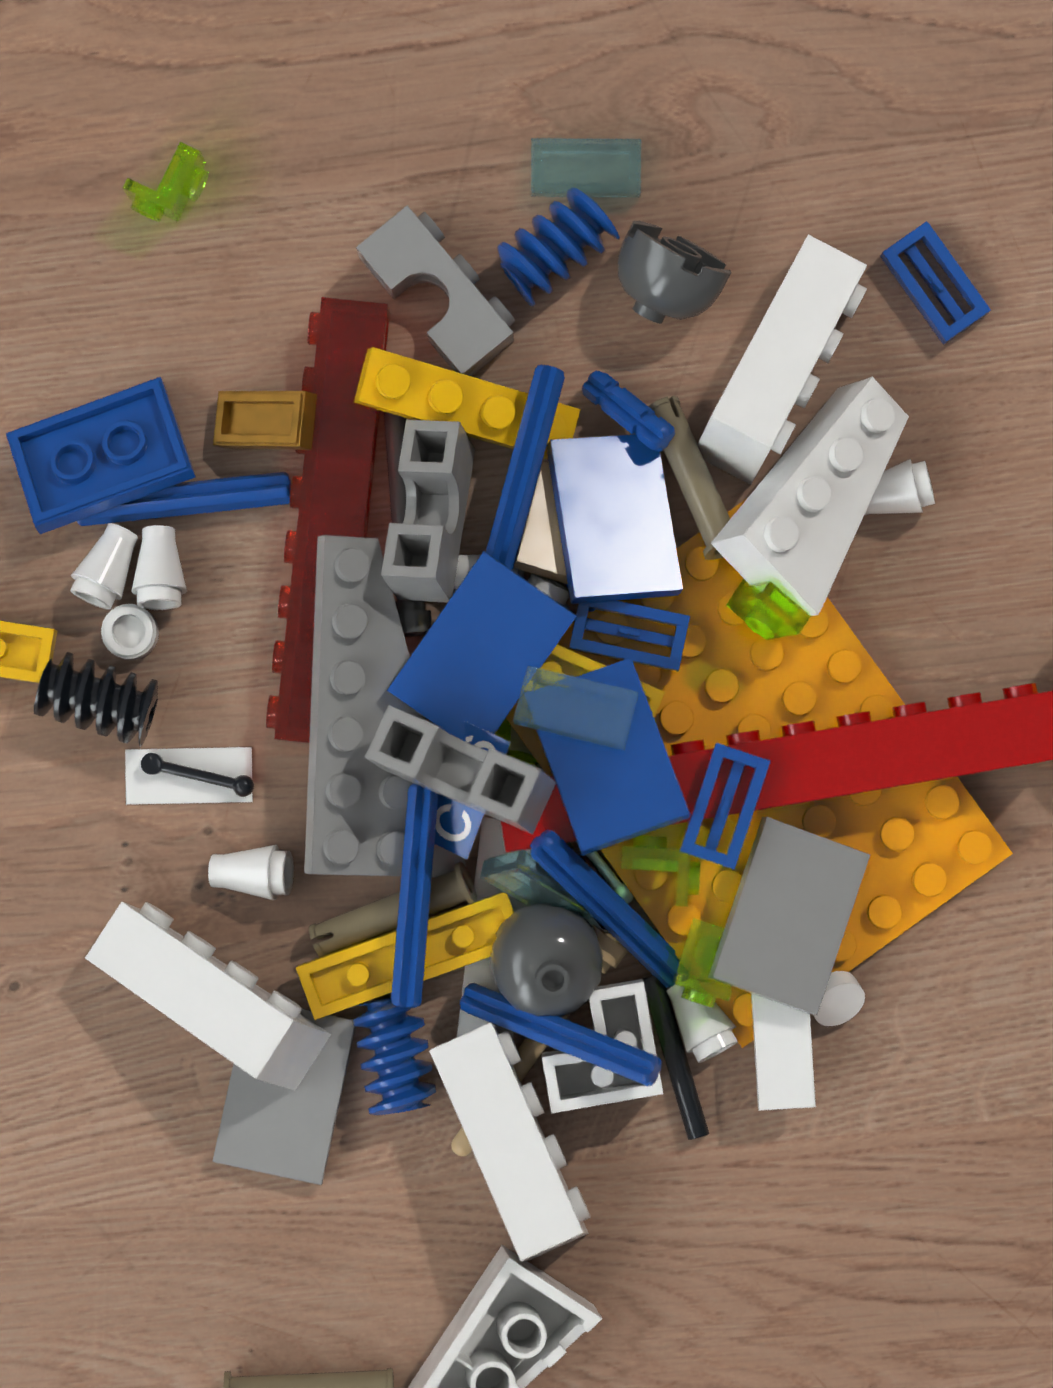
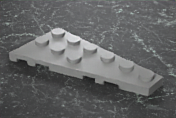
(357, 653)

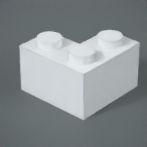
(619, 1013)

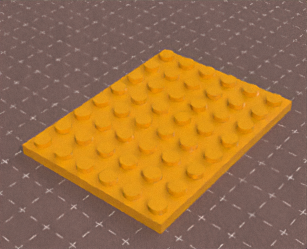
(920, 836)

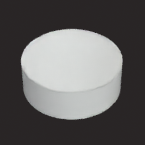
(129, 632)
(841, 999)

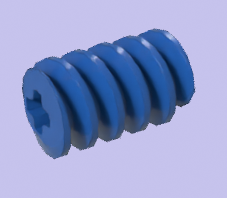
(555, 243)
(394, 1057)

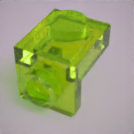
(182, 181)
(767, 610)
(653, 855)
(696, 964)

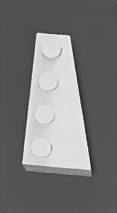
(780, 360)
(815, 496)
(208, 997)
(509, 1143)
(507, 1329)

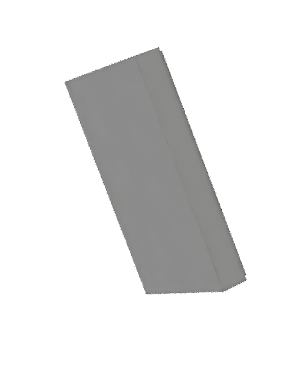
(789, 916)
(283, 1128)

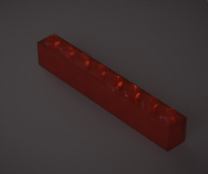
(330, 493)

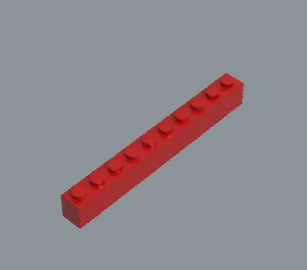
(857, 755)

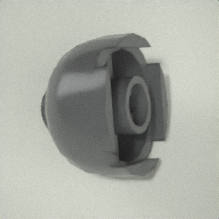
(668, 274)
(546, 960)

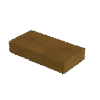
(265, 420)

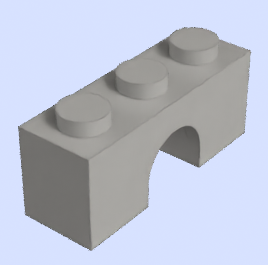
(409, 253)
(437, 475)
(460, 770)

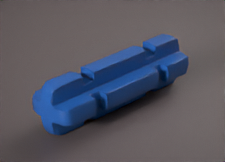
(628, 411)

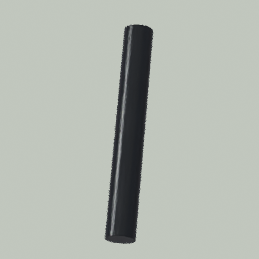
(675, 1058)

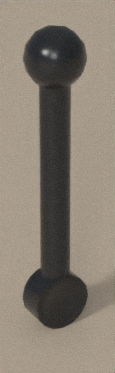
(154, 764)

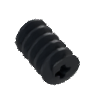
(96, 699)

